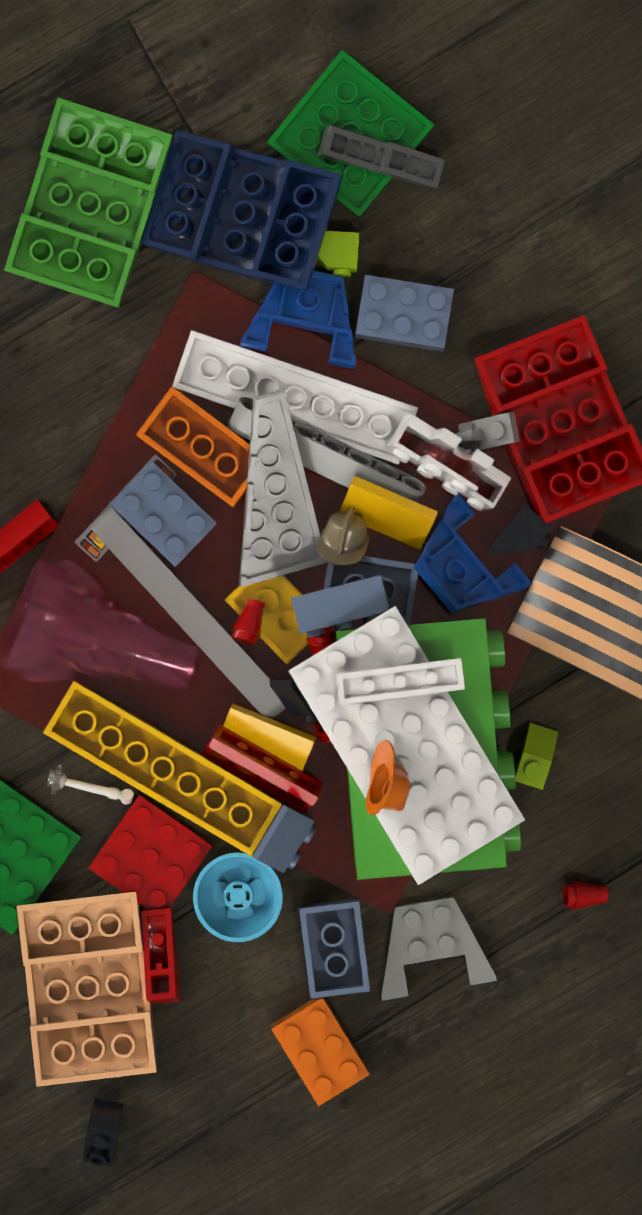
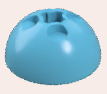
(240, 917)

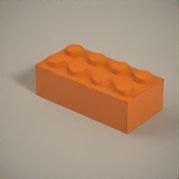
(198, 446)

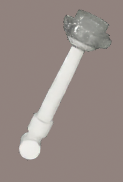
(58, 779)

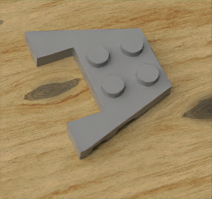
(429, 933)

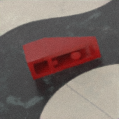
(160, 957)

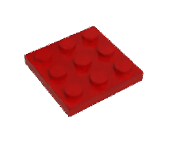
(150, 855)

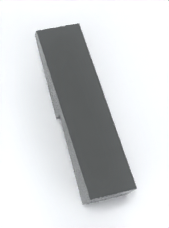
(380, 157)

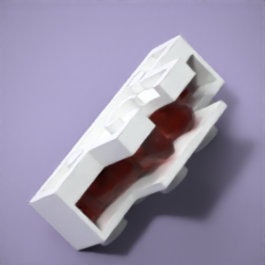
(439, 456)

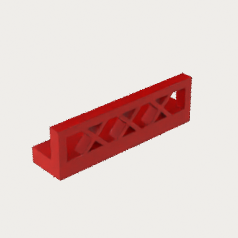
(262, 768)

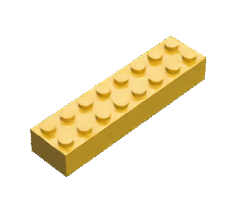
(163, 767)

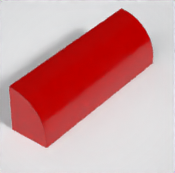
(24, 533)

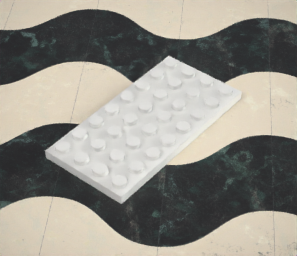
(454, 790)

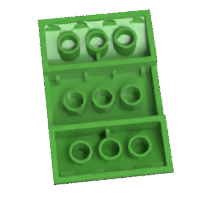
(89, 202)

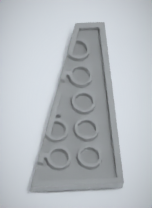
(279, 511)

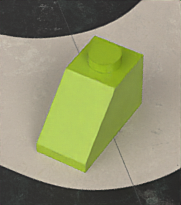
(339, 252)
(536, 756)

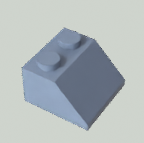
(284, 837)

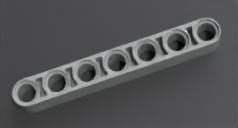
(334, 458)

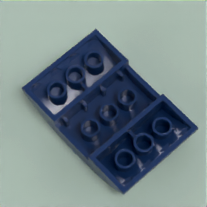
(241, 211)

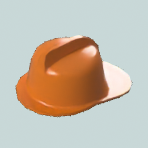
(388, 781)

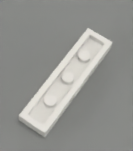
(400, 681)

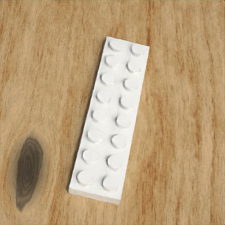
(335, 408)

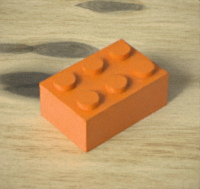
(320, 1049)

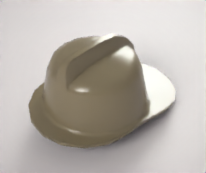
(344, 539)

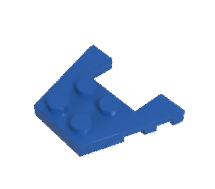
(318, 309)
(456, 571)

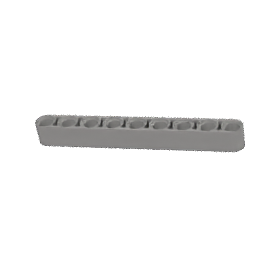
(187, 612)

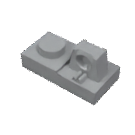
(489, 432)

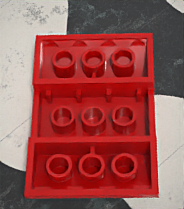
(567, 419)

